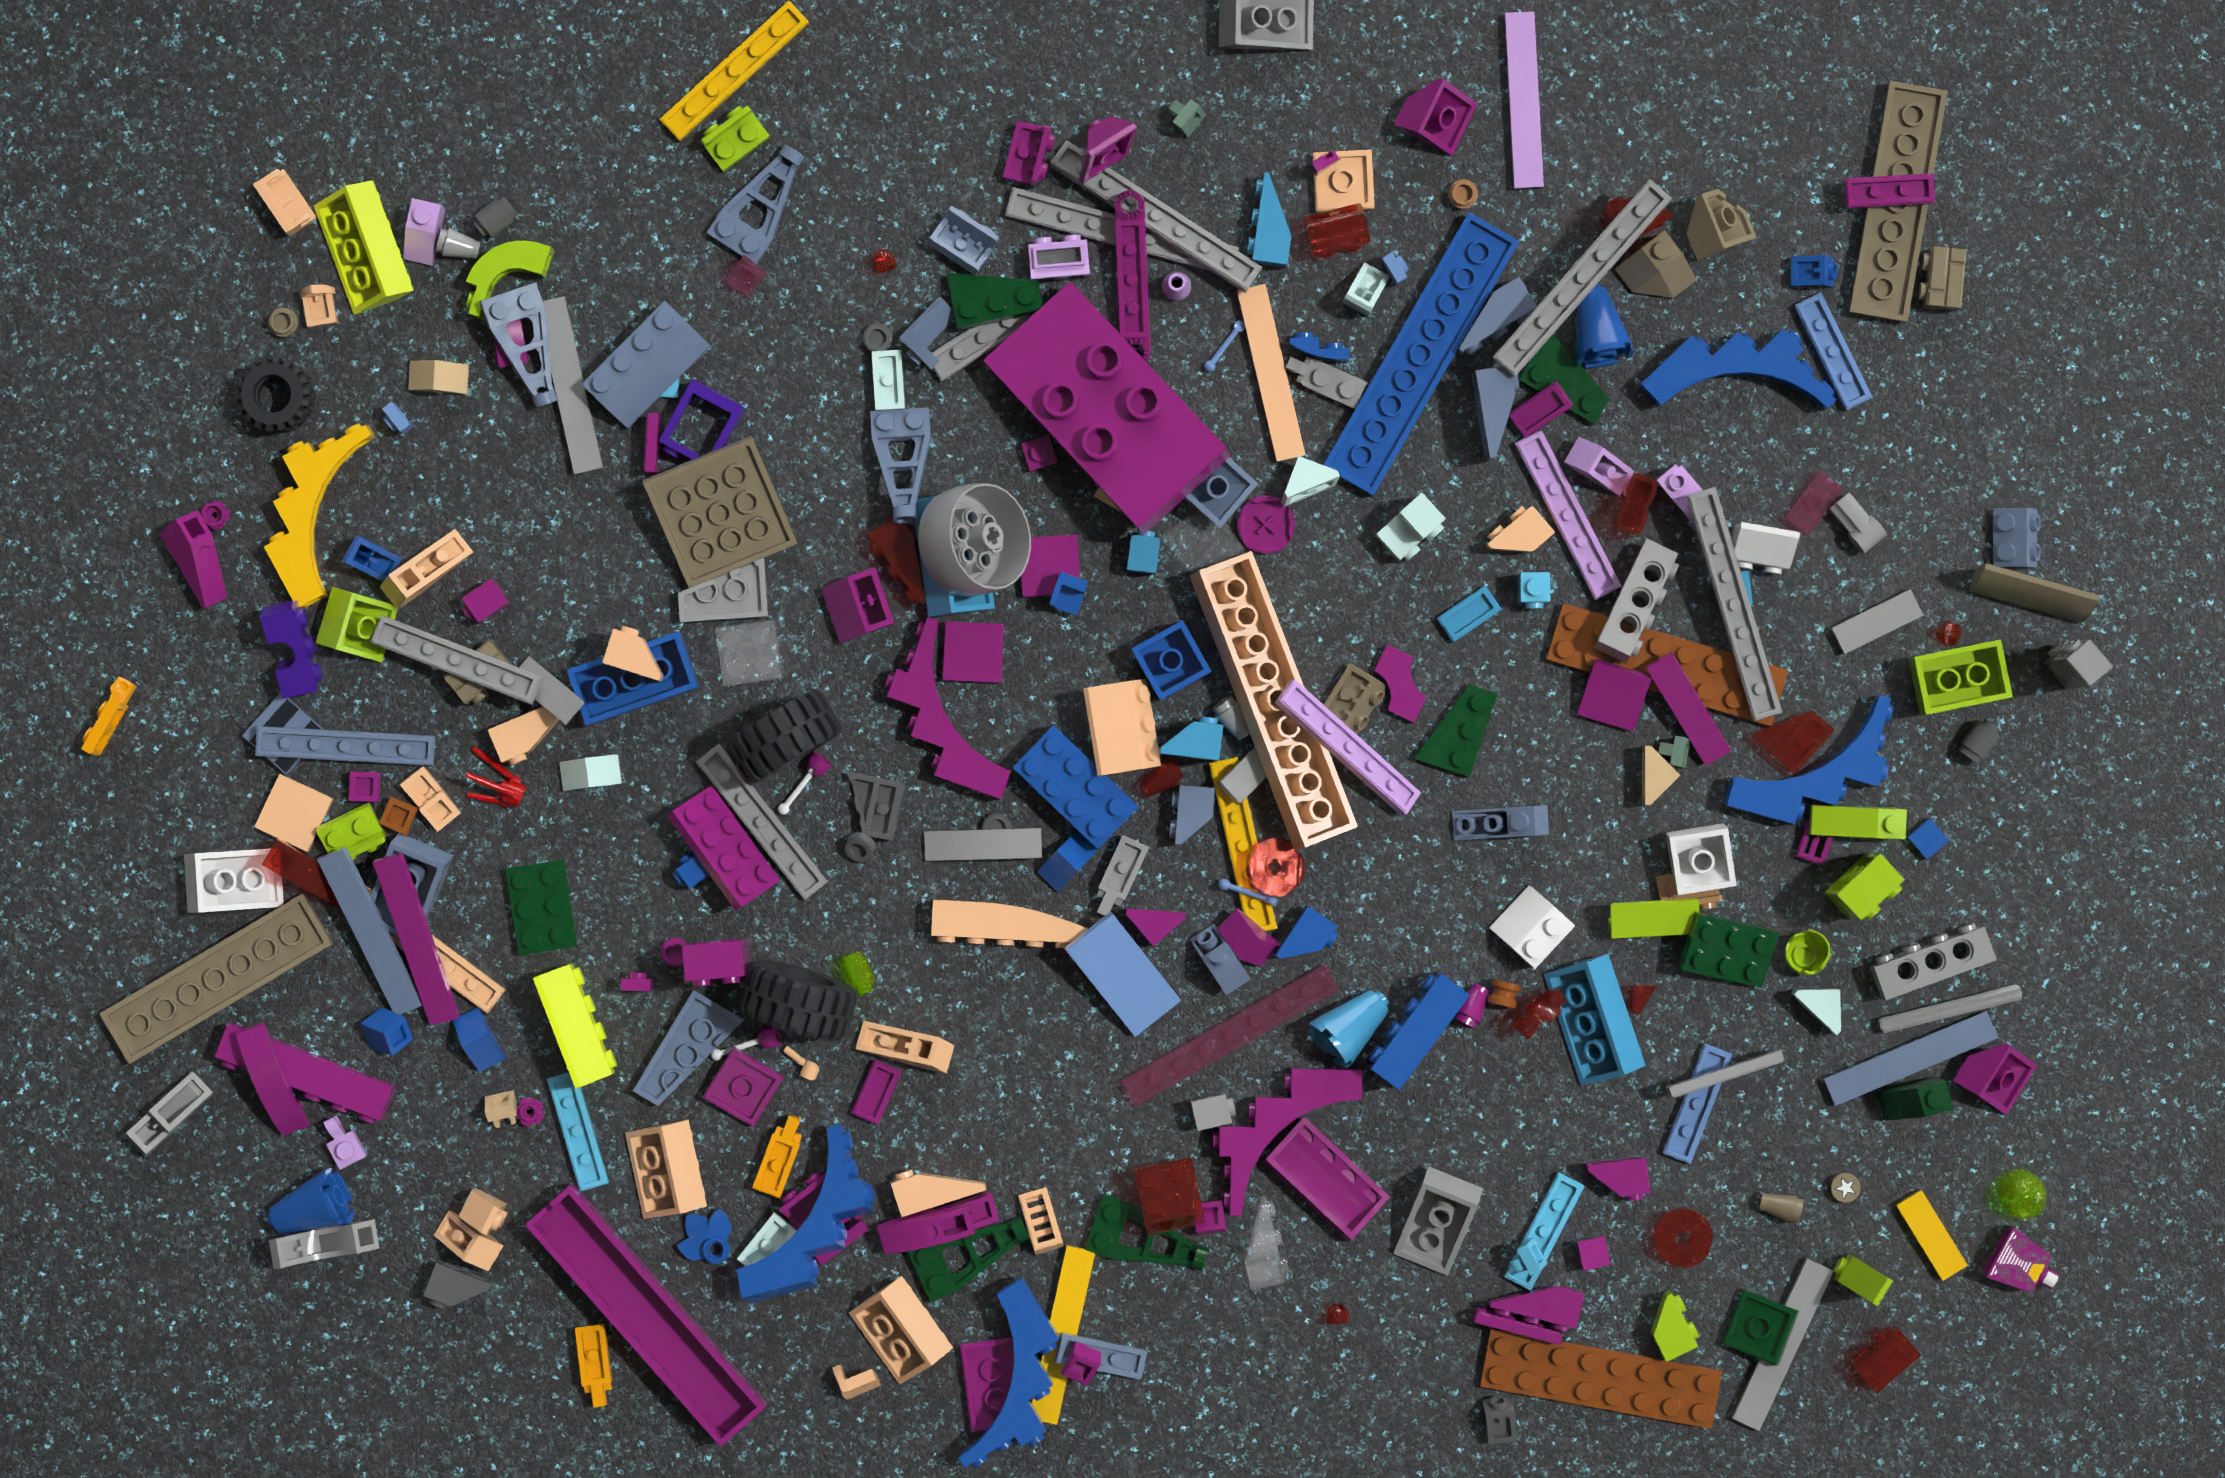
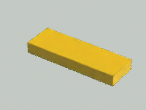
(1931, 1235)

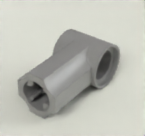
(1862, 528)

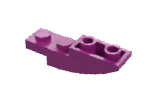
(938, 1225)

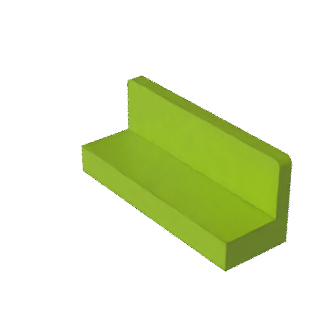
(1652, 918)

